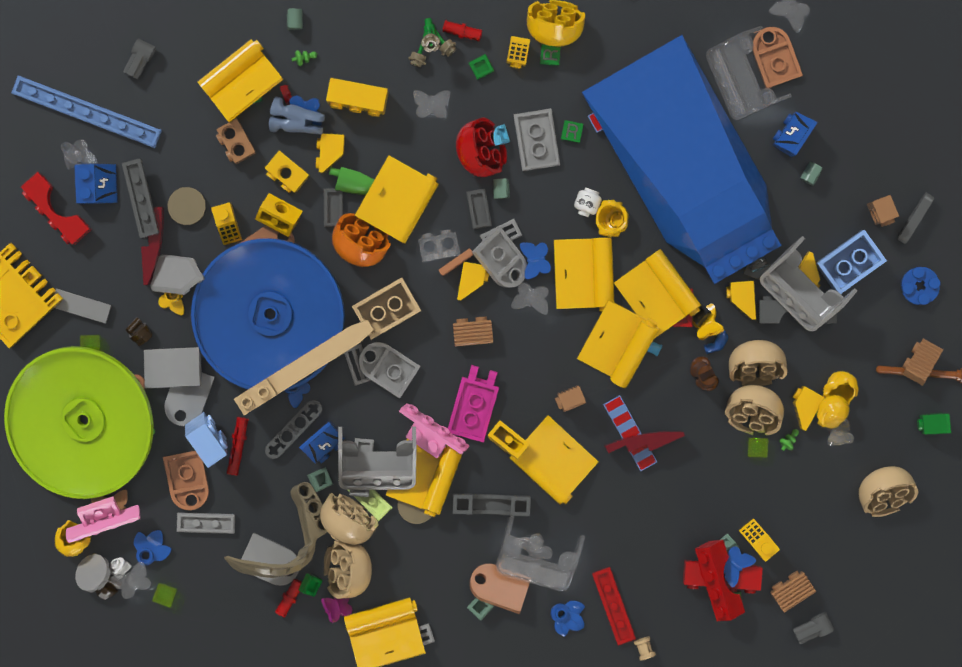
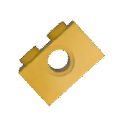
(280, 162)
(278, 215)

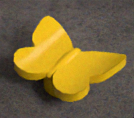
(173, 301)
(709, 326)

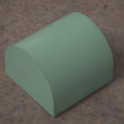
(294, 19)
(811, 173)
(501, 188)
(320, 479)
(480, 608)

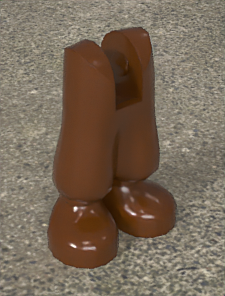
(706, 377)

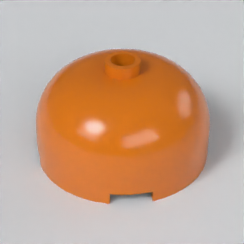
(354, 246)

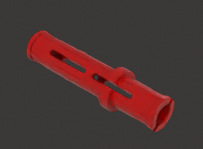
(239, 437)

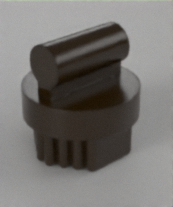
(139, 332)
(107, 591)

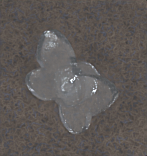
(792, 11)
(431, 104)
(77, 153)
(531, 297)
(840, 434)
(535, 547)
(132, 580)

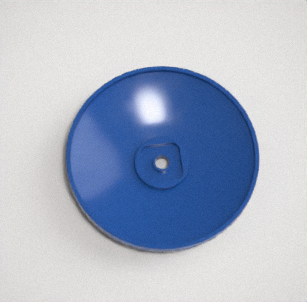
(233, 303)

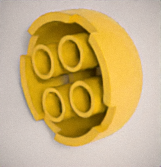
(552, 28)

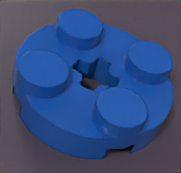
(931, 285)

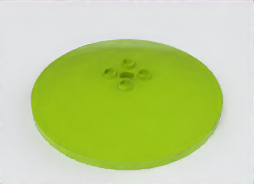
(47, 428)

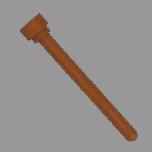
(934, 373)

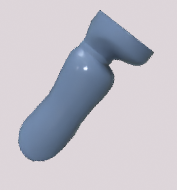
(297, 119)

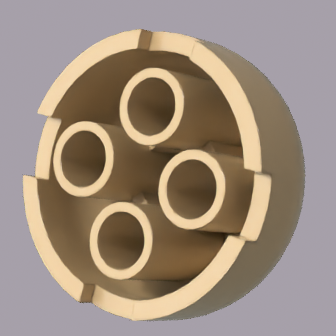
(754, 354)
(759, 403)
(888, 484)
(347, 520)
(354, 569)

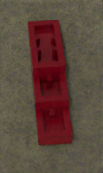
(152, 252)
(652, 440)

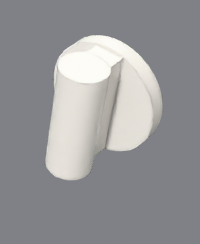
(119, 566)

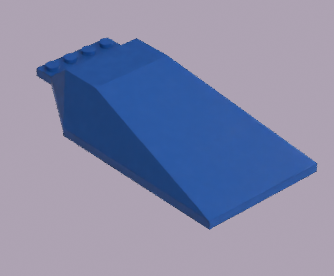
(686, 159)

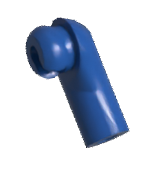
(718, 344)

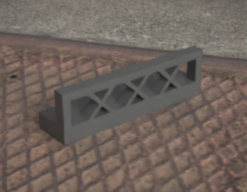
(140, 198)

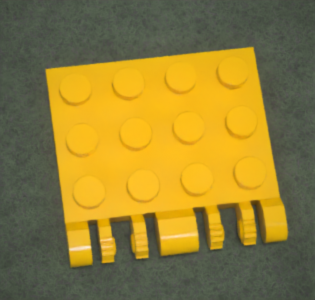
(19, 302)

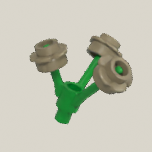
(430, 43)

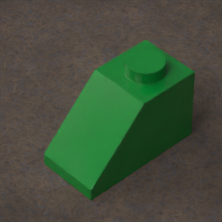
(934, 423)

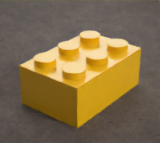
(357, 97)

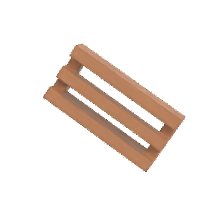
(456, 262)

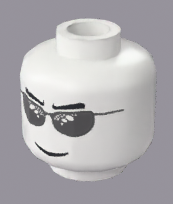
(587, 202)

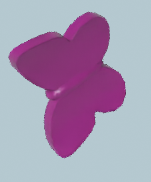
(336, 607)

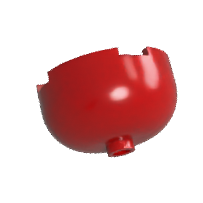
(473, 150)

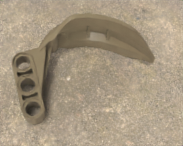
(311, 533)

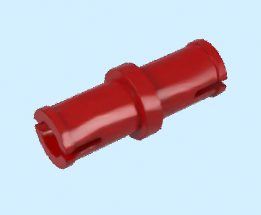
(462, 30)
(289, 598)

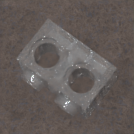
(439, 251)

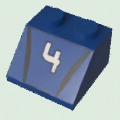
(794, 133)
(96, 183)
(322, 443)

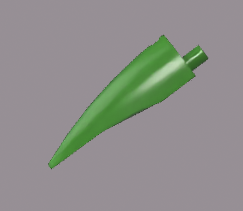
(351, 181)

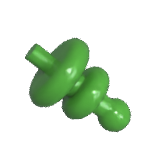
(305, 56)
(790, 439)

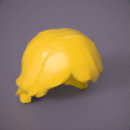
(841, 384)
(832, 411)
(73, 548)

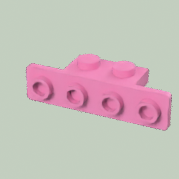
(431, 435)
(101, 517)

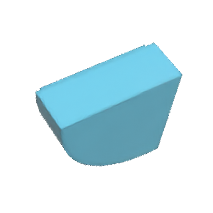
(501, 135)

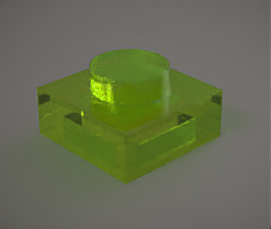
(90, 341)
(757, 447)
(164, 594)

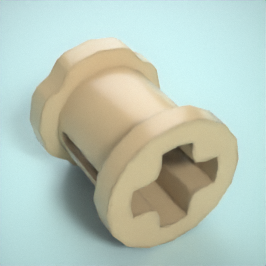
(644, 648)

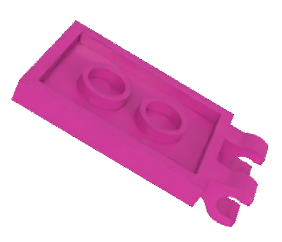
(474, 406)

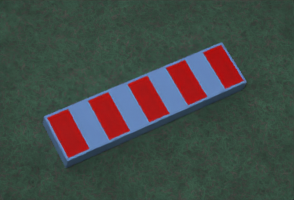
(627, 427)

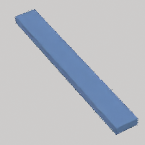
(86, 111)

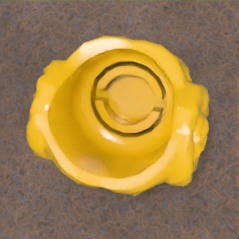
(611, 218)

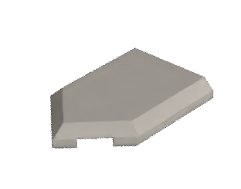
(175, 275)

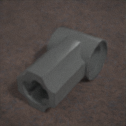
(141, 54)
(818, 626)

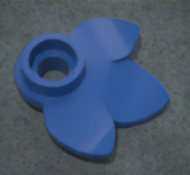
(152, 545)
(570, 617)

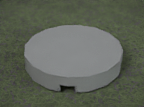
(92, 573)

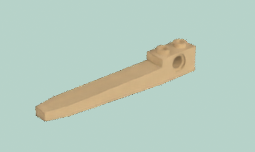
(303, 366)

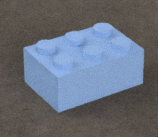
(850, 262)
(206, 439)

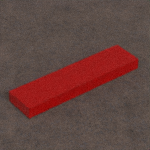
(613, 606)

